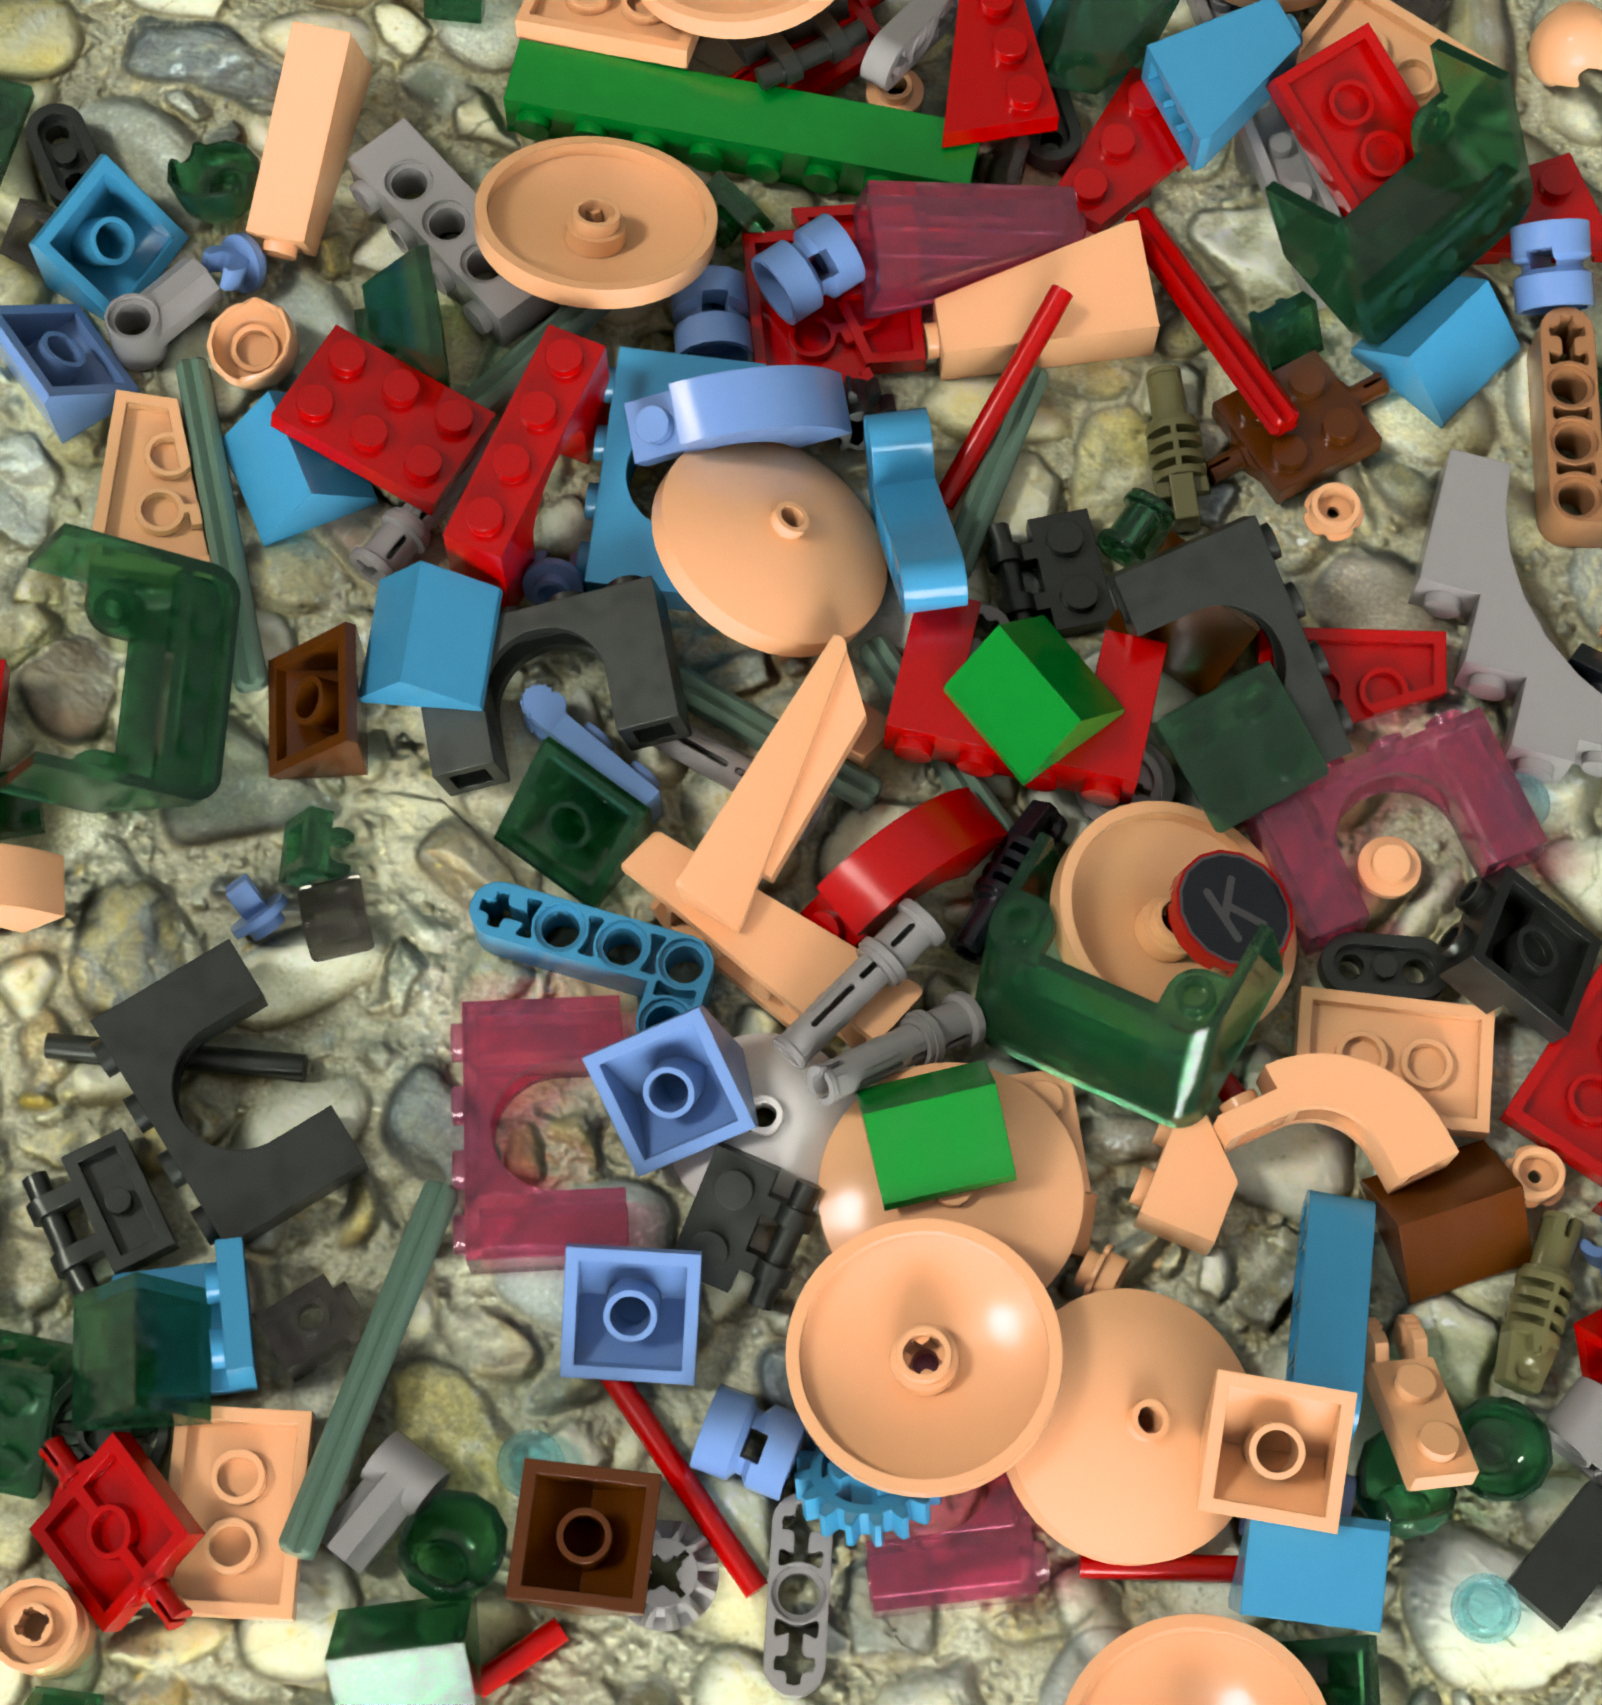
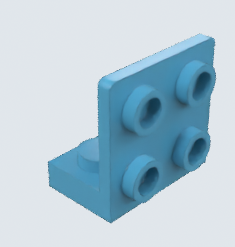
(231, 1314)

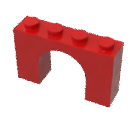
(547, 416)
(929, 725)

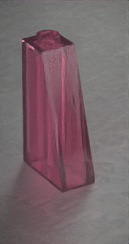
(945, 236)

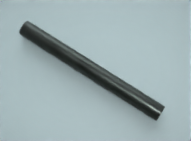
(205, 1059)

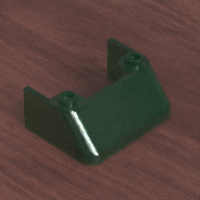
(1427, 218)
(176, 677)
(1114, 1043)

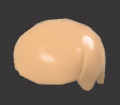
(1566, 43)
(253, 344)

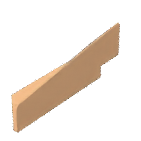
(777, 792)
(776, 954)

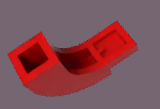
(902, 861)

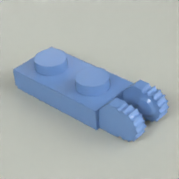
(548, 716)

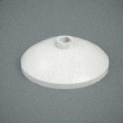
(800, 1127)

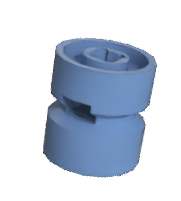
(814, 265)
(1546, 287)
(713, 316)
(727, 1434)

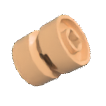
(44, 1629)

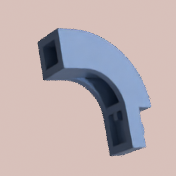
(736, 407)

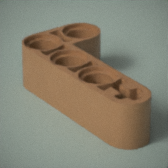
(1566, 427)

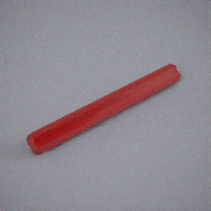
(1215, 326)

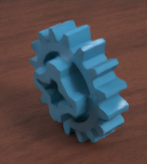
(852, 1505)

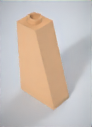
(307, 139)
(1106, 319)

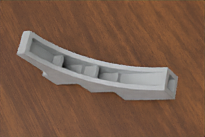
(1504, 651)

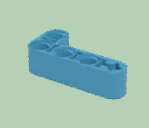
(911, 512)
(587, 955)
(1332, 1294)

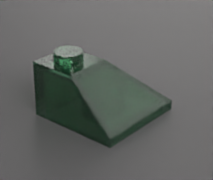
(1098, 41)
(405, 314)

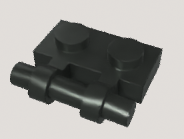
(789, 65)
(1067, 569)
(118, 1204)
(726, 1216)

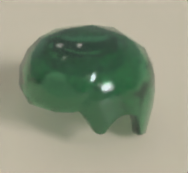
(215, 181)
(1508, 1447)
(1385, 1498)
(452, 1546)

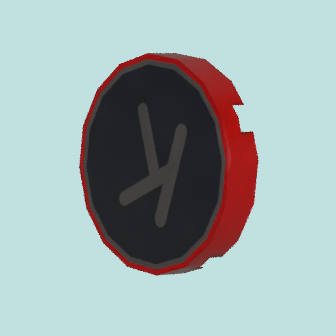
(1221, 905)

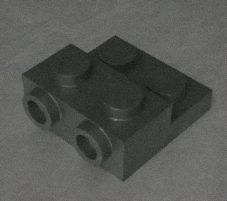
(1518, 953)

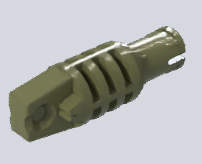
(1175, 447)
(1538, 1307)

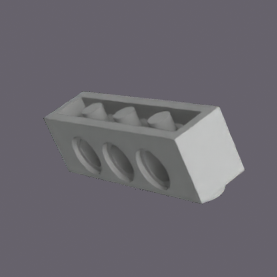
(405, 164)

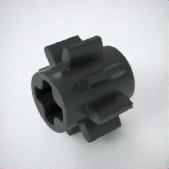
(863, 399)

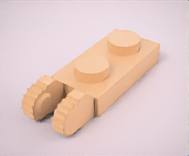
(1416, 1409)

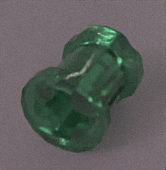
(1135, 527)

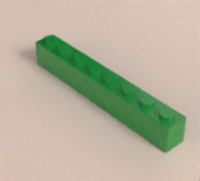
(728, 122)

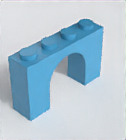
(620, 532)

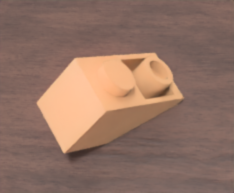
(1188, 1188)

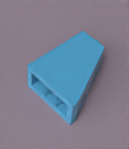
(1217, 74)

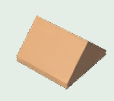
(1275, 1451)

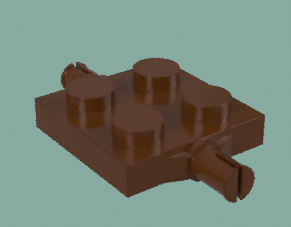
(1328, 435)

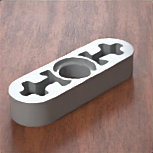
(906, 40)
(777, 1646)

